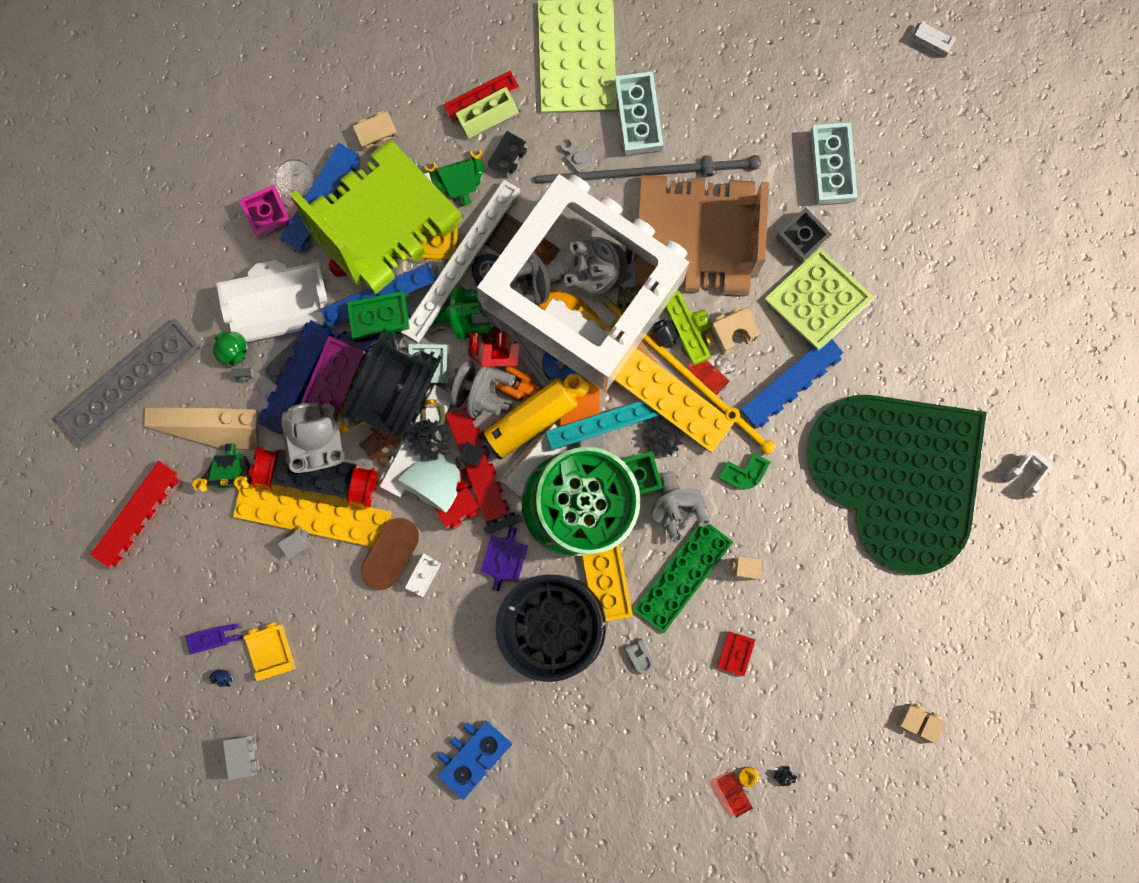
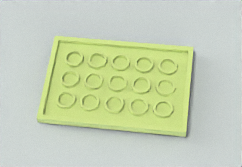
(577, 56)

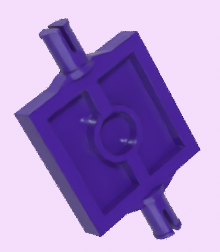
(504, 558)

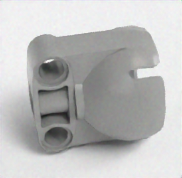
(311, 437)

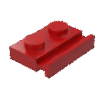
(736, 653)

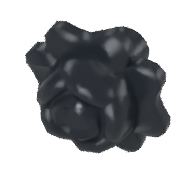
(785, 777)

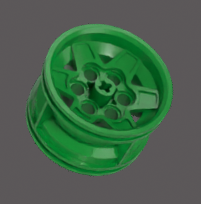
(607, 472)

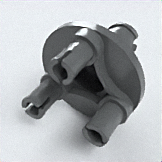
(536, 278)

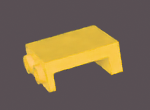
(269, 651)

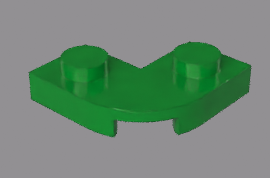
(747, 477)

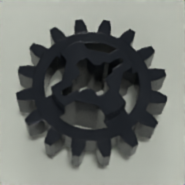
(432, 432)
(654, 440)

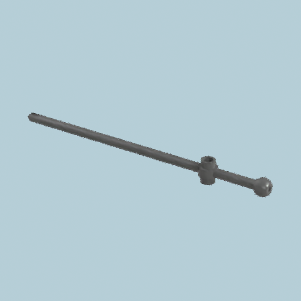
(706, 166)

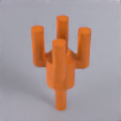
(524, 387)

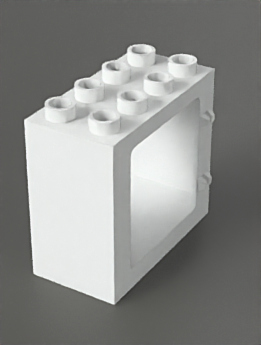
(594, 363)

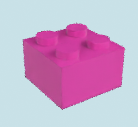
(265, 211)

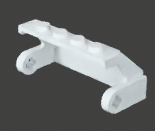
(273, 300)

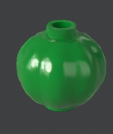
(230, 348)

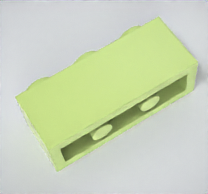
(487, 112)

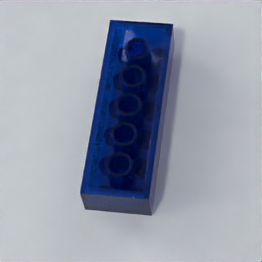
(297, 375)

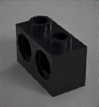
(503, 152)

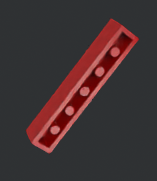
(481, 478)
(135, 515)

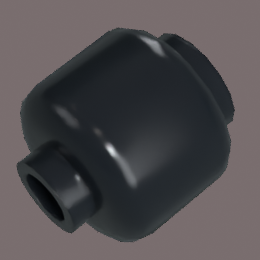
(664, 333)

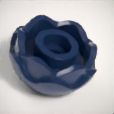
(221, 678)

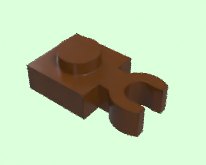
(373, 448)

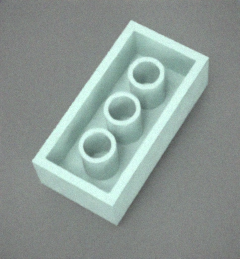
(638, 113)
(833, 163)

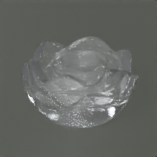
(724, 365)

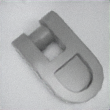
(644, 664)

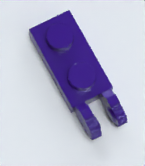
(211, 638)

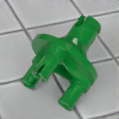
(458, 313)

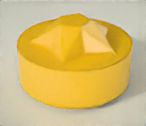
(748, 776)

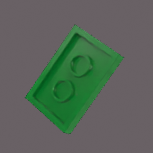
(374, 314)

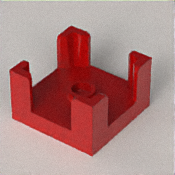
(496, 355)

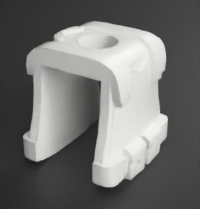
(1039, 463)

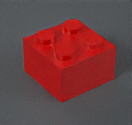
(462, 508)

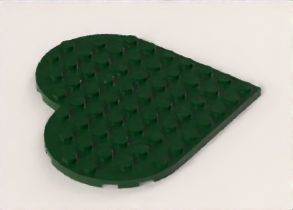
(904, 472)

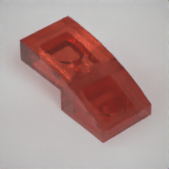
(709, 376)
(734, 794)

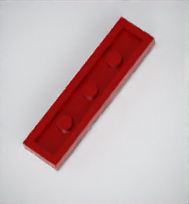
(461, 102)

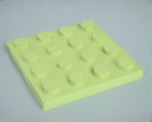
(819, 299)

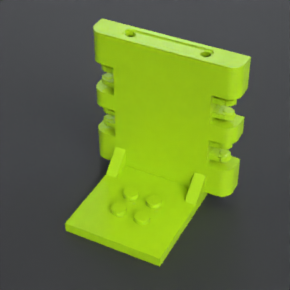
(378, 217)

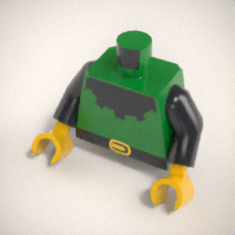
(225, 471)

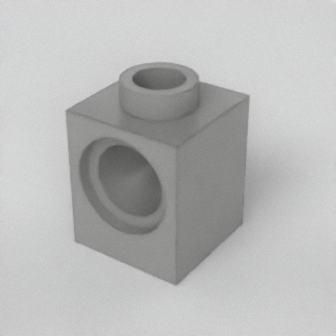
(294, 541)

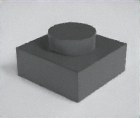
(242, 374)

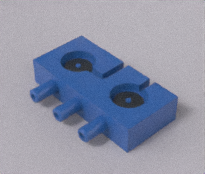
(470, 763)

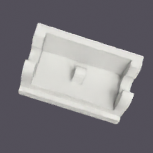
(933, 39)
(423, 575)

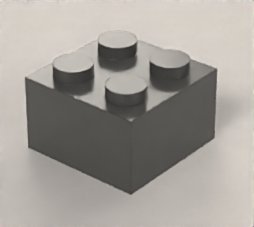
(803, 235)

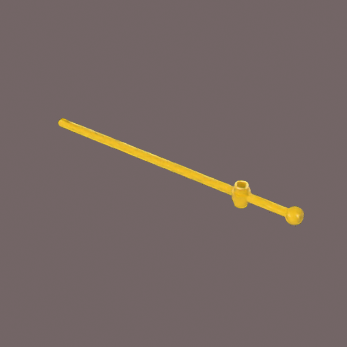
(767, 447)

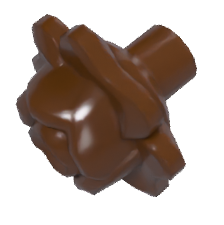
(490, 339)

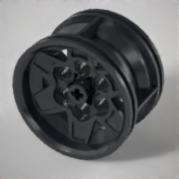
(389, 389)
(516, 608)

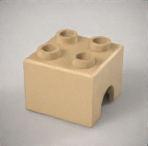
(738, 322)

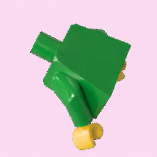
(459, 177)

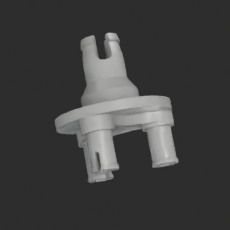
(678, 506)

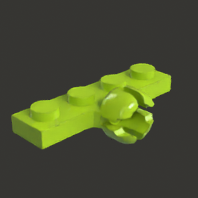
(690, 328)

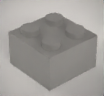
(241, 757)

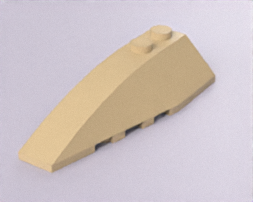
(208, 425)

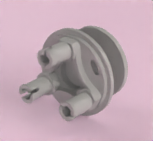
(596, 265)
(482, 390)

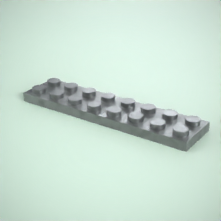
(127, 382)

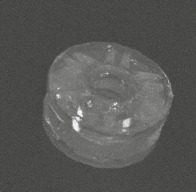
(289, 169)

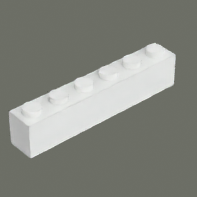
(405, 456)

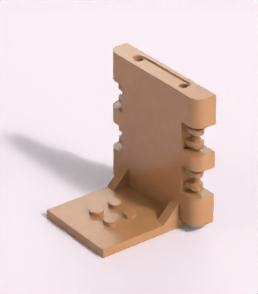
(716, 231)

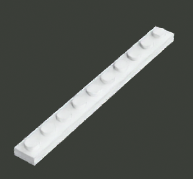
(461, 261)

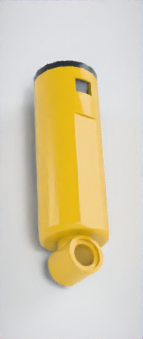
(533, 415)

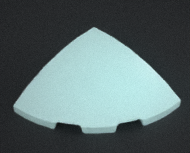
(433, 481)

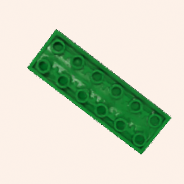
(683, 576)

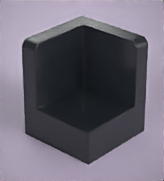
(472, 454)

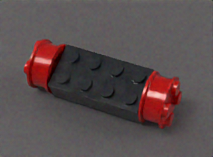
(335, 485)

